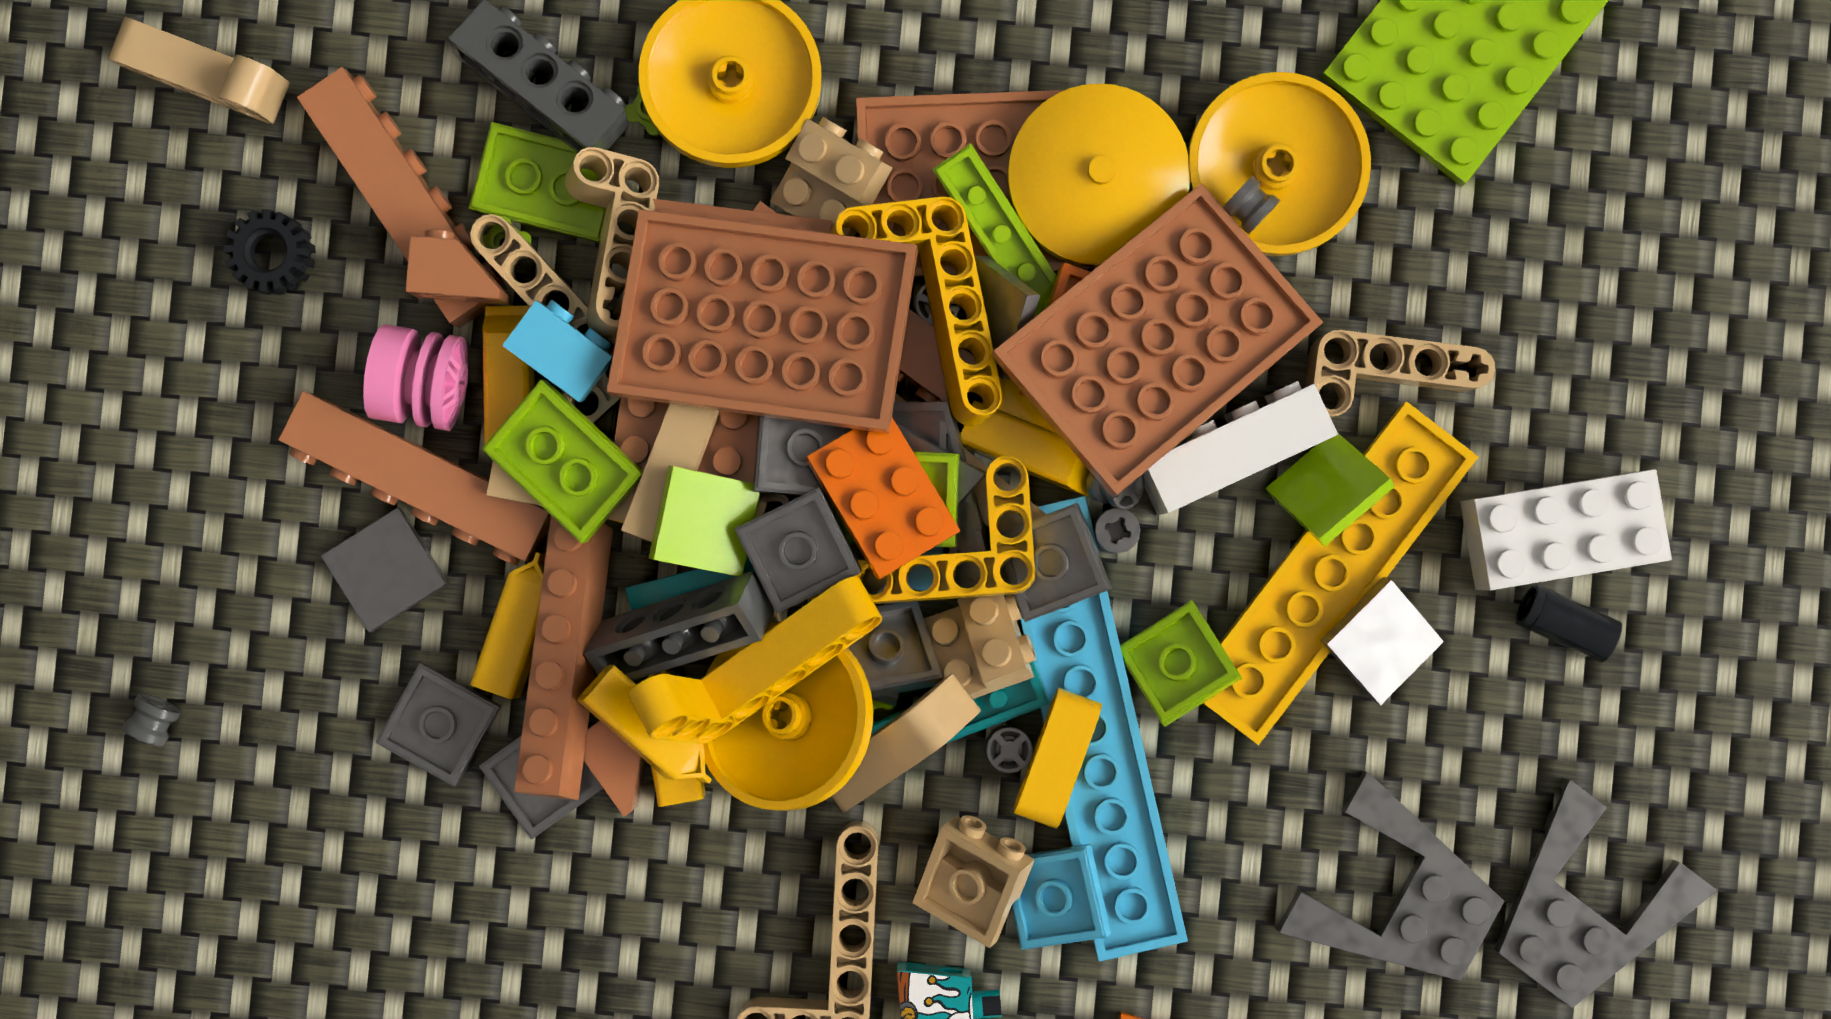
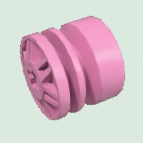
(415, 378)

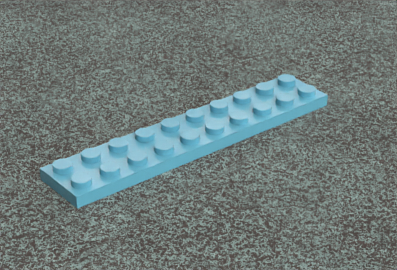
(1113, 792)

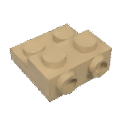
(829, 174)
(982, 643)
(973, 878)

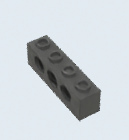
(493, 29)
(683, 628)

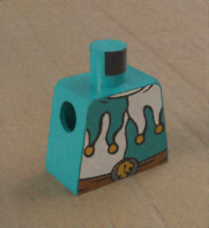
(943, 993)

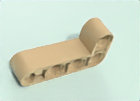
(195, 69)
(620, 206)
(1400, 365)
(909, 739)

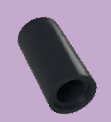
(1569, 623)

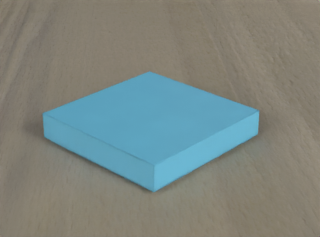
(1061, 900)

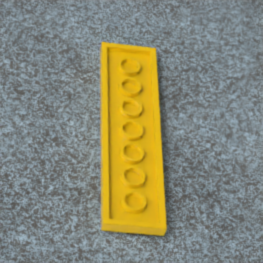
(1315, 586)

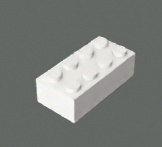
(1240, 448)
(1566, 530)

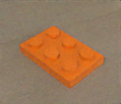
(882, 497)

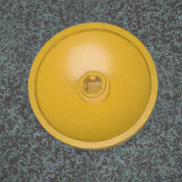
(730, 79)
(1300, 147)
(1095, 171)
(800, 742)

